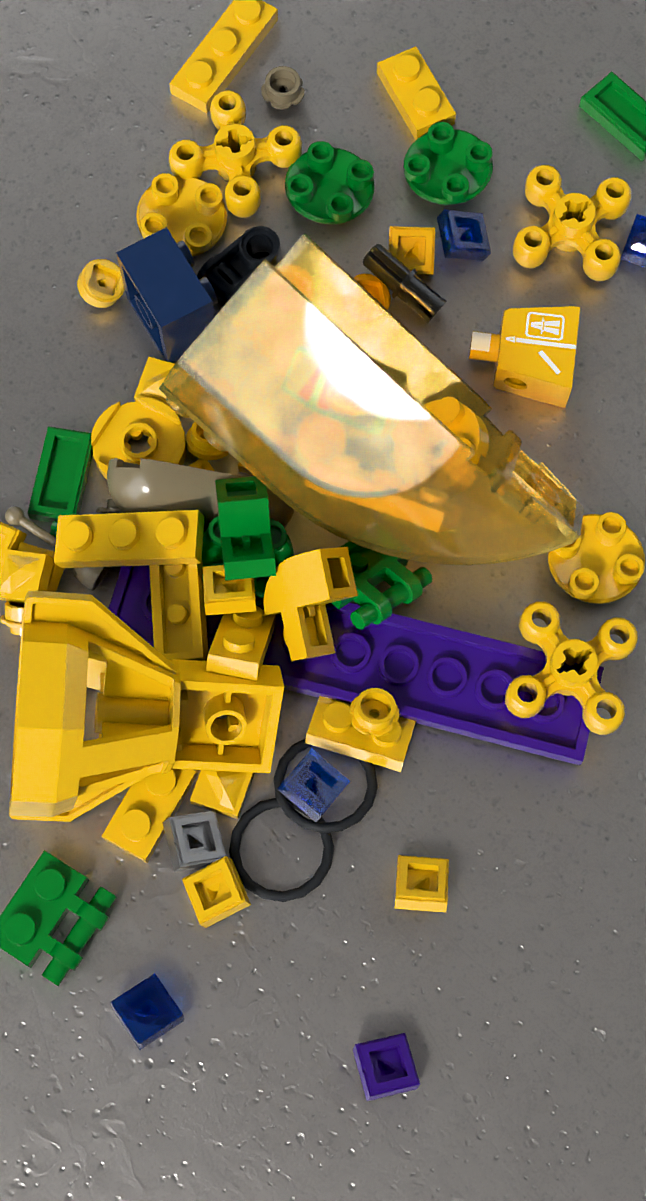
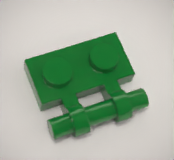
(371, 569)
(40, 908)

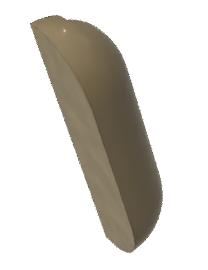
(174, 487)

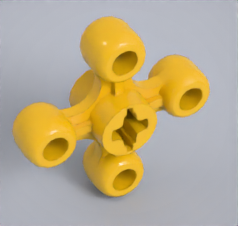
(235, 153)
(572, 222)
(581, 685)

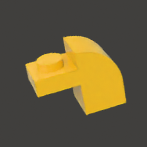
(300, 595)

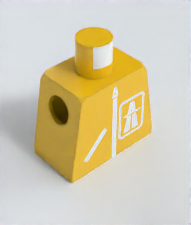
(532, 352)

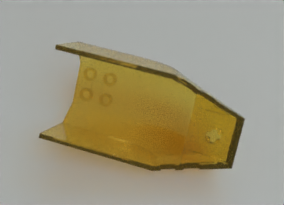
(330, 414)

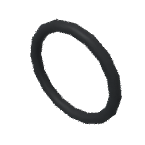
(309, 824)
(256, 888)

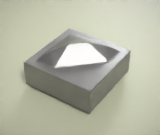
(194, 840)

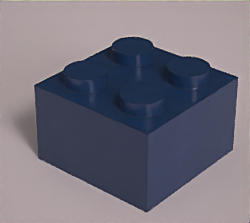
(167, 292)

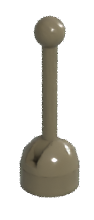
(88, 576)

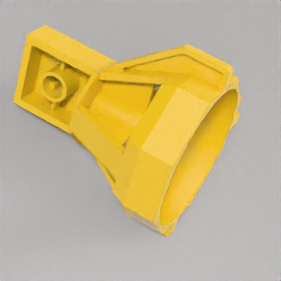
(147, 714)

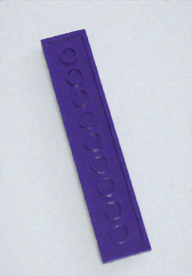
(430, 670)

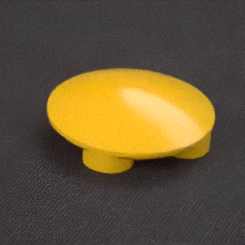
(187, 208)
(601, 562)

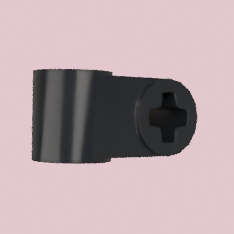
(235, 264)

